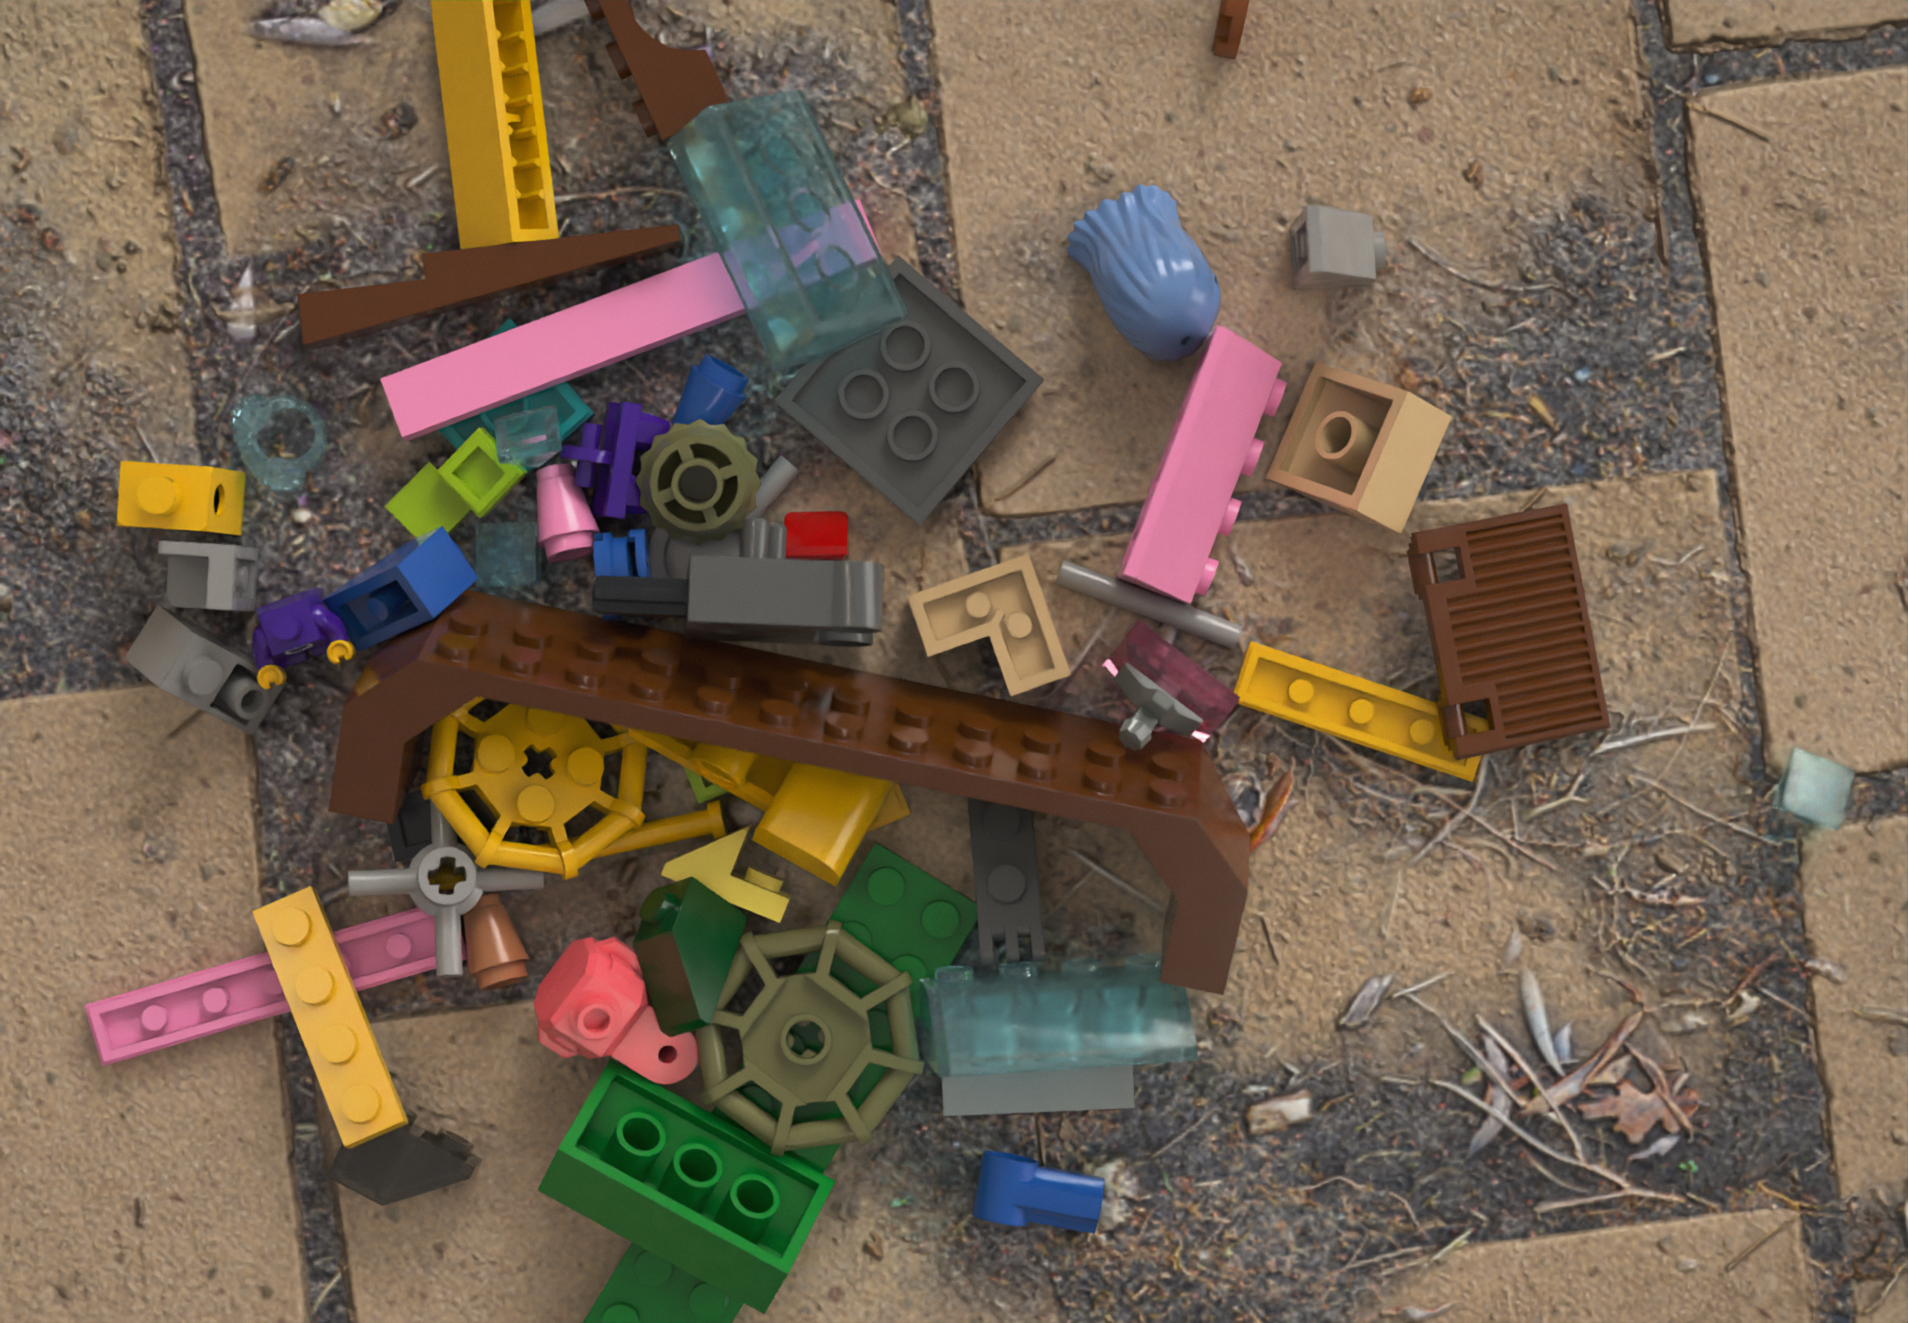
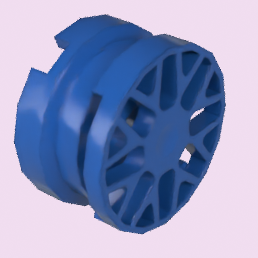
(615, 557)

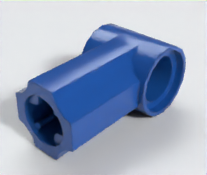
(1020, 1191)

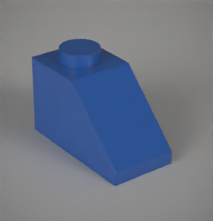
(402, 589)

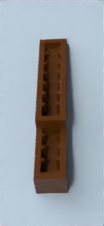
(472, 277)

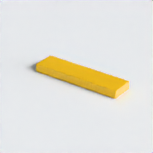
(1350, 708)

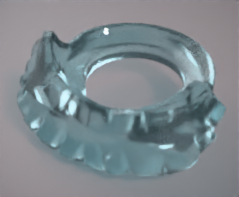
(276, 473)

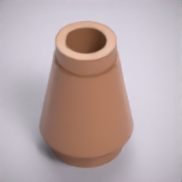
(493, 945)

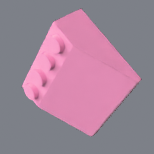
(1201, 466)

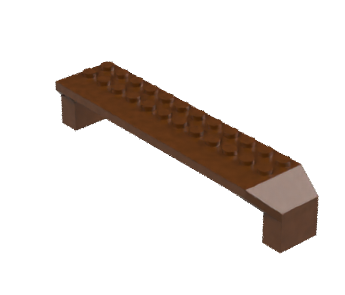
(812, 716)

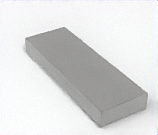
(1039, 1091)

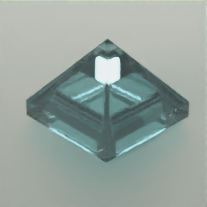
(528, 436)

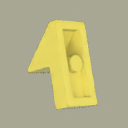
(714, 867)

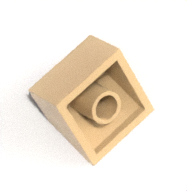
(1359, 446)

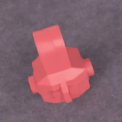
(601, 1008)

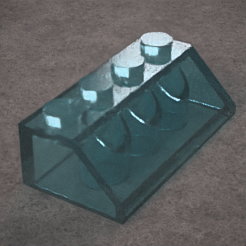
(786, 227)
(1053, 1017)

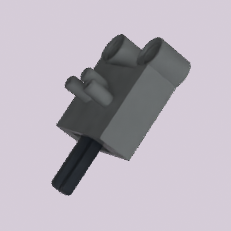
(758, 595)

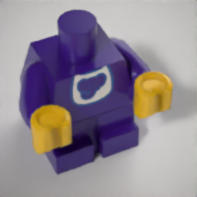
(293, 629)

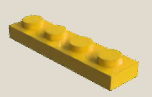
(330, 1017)

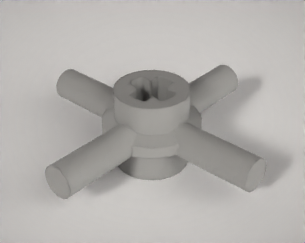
(444, 908)

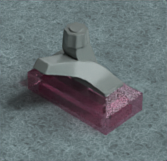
(1165, 689)

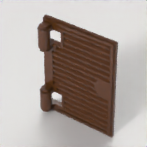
(1510, 631)

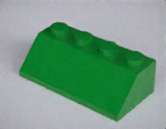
(686, 1186)

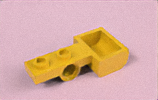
(810, 810)

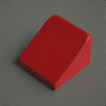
(817, 535)

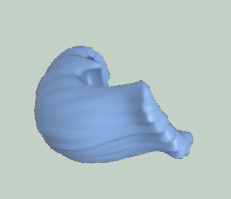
(1148, 273)

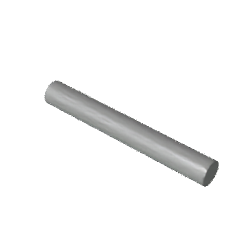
(1149, 604)

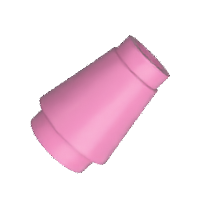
(563, 515)

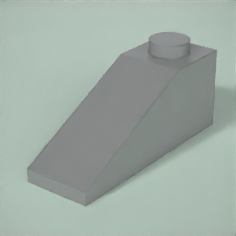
(1335, 249)

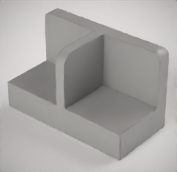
(211, 575)

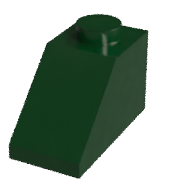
(686, 952)

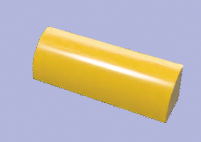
(494, 121)

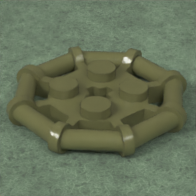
(844, 1031)

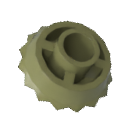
(698, 482)

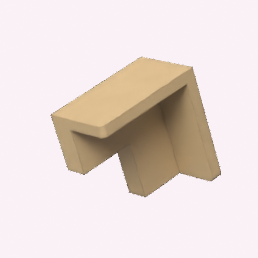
(999, 604)

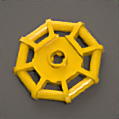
(532, 800)

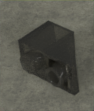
(404, 1163)

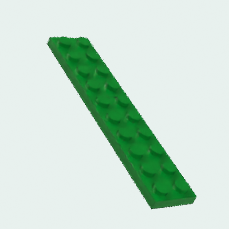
(915, 928)

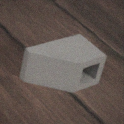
(201, 670)

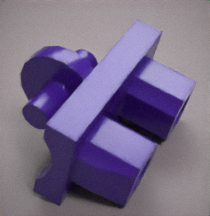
(623, 433)

